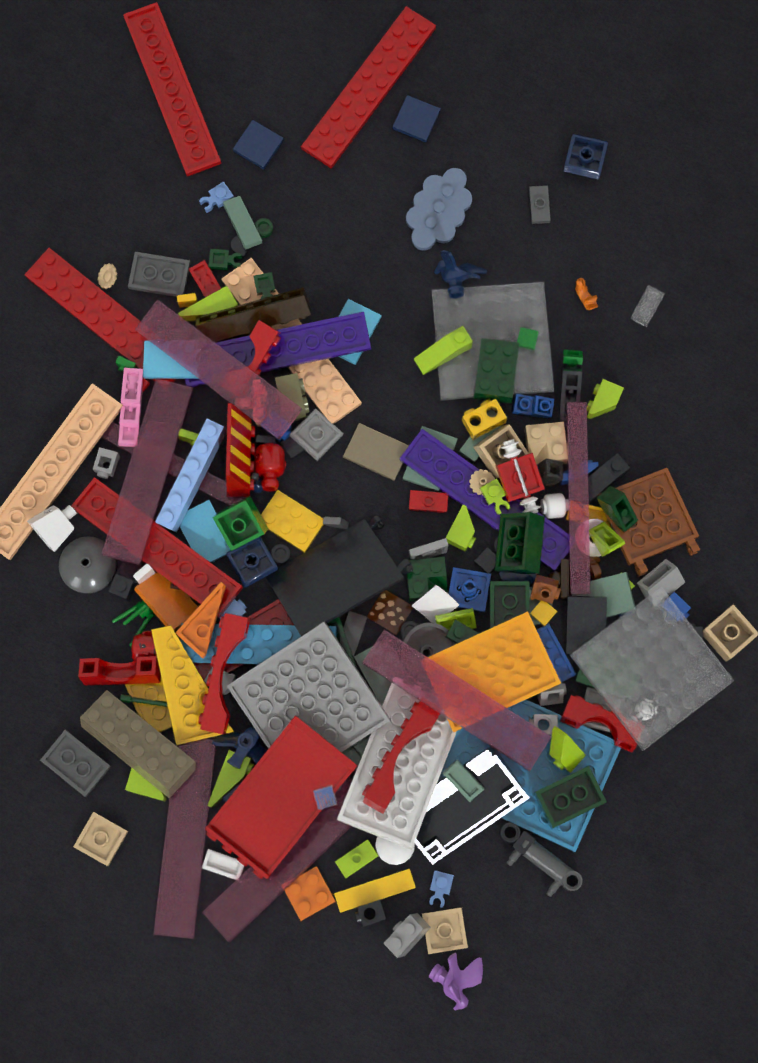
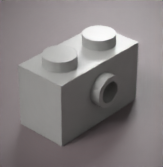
(665, 576)
(406, 935)

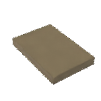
(375, 451)

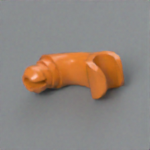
(582, 291)

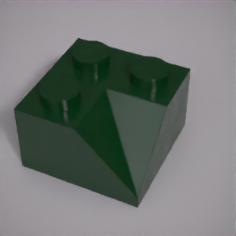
(425, 576)

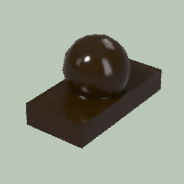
(563, 577)

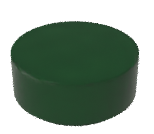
(264, 227)

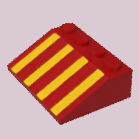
(239, 453)

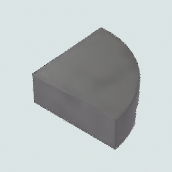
(336, 522)

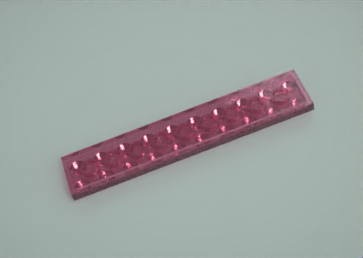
(218, 369)
(147, 472)
(456, 700)
(185, 846)
(252, 895)

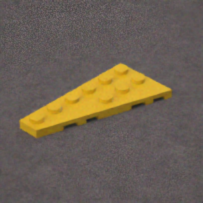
(182, 687)

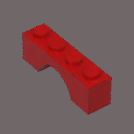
(264, 339)
(100, 672)
(580, 712)

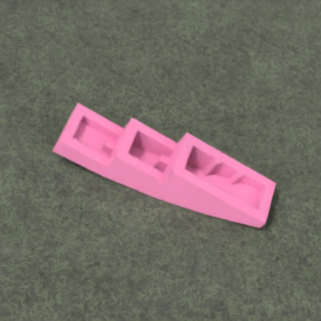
(131, 409)

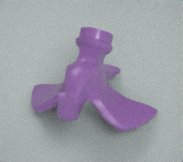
(457, 979)

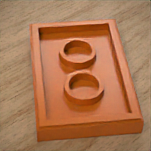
(168, 604)

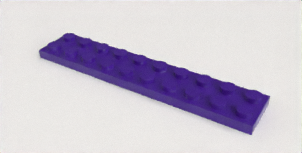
(304, 343)
(452, 476)

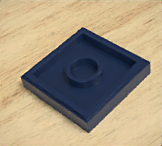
(416, 118)
(258, 144)

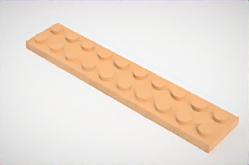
(320, 378)
(55, 466)

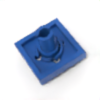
(480, 581)

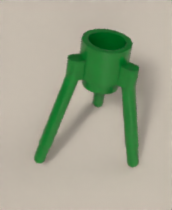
(140, 609)

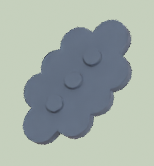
(439, 209)

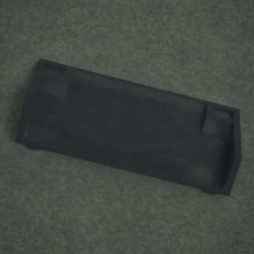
(454, 819)

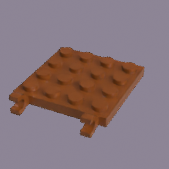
(661, 520)

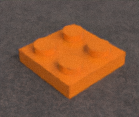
(309, 894)

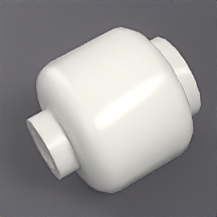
(554, 505)

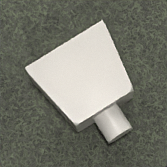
(53, 525)

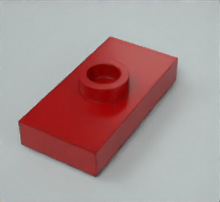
(204, 278)
(428, 501)

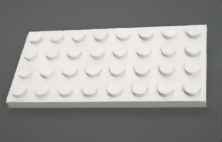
(414, 774)

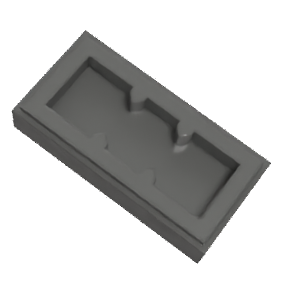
(539, 204)

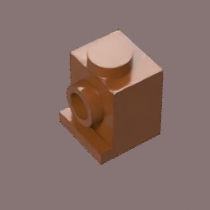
(542, 585)

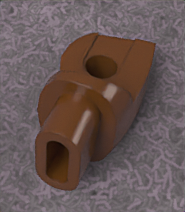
(595, 570)

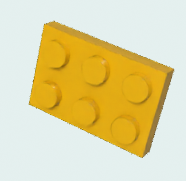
(291, 521)

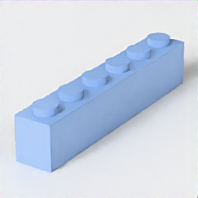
(191, 475)

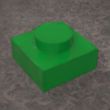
(572, 357)
(124, 363)

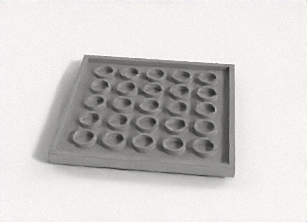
(314, 683)

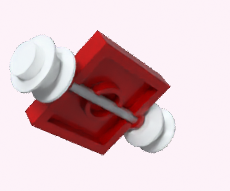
(520, 476)

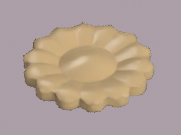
(107, 276)
(480, 479)

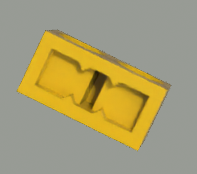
(486, 422)

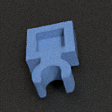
(217, 196)
(441, 885)

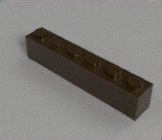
(244, 317)

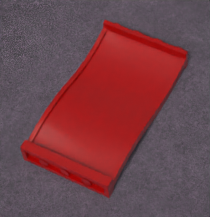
(278, 799)

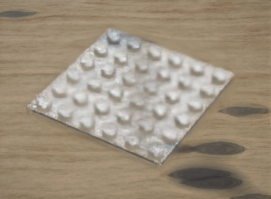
(494, 314)
(652, 668)

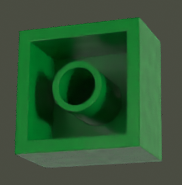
(240, 523)

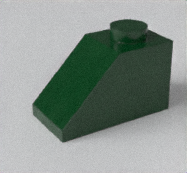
(617, 508)

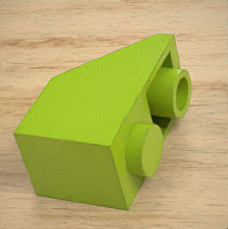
(605, 400)

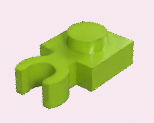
(493, 494)

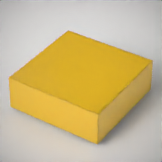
(186, 300)
(543, 612)

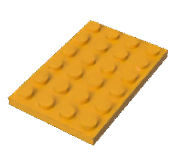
(502, 662)

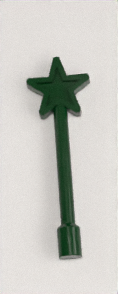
(128, 699)

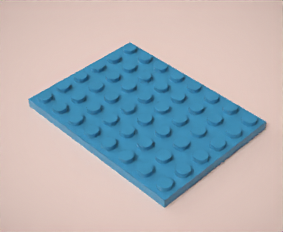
(599, 756)

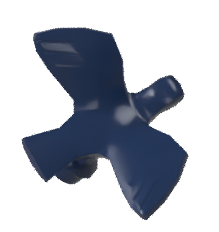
(455, 275)
(245, 744)

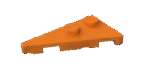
(200, 625)

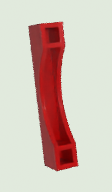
(216, 714)
(382, 789)

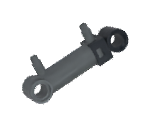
(541, 857)

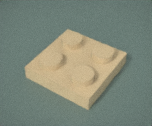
(100, 839)
(446, 931)

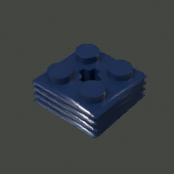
(587, 167)
(264, 564)

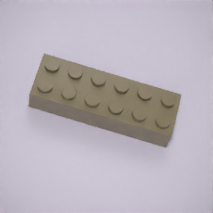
(138, 743)

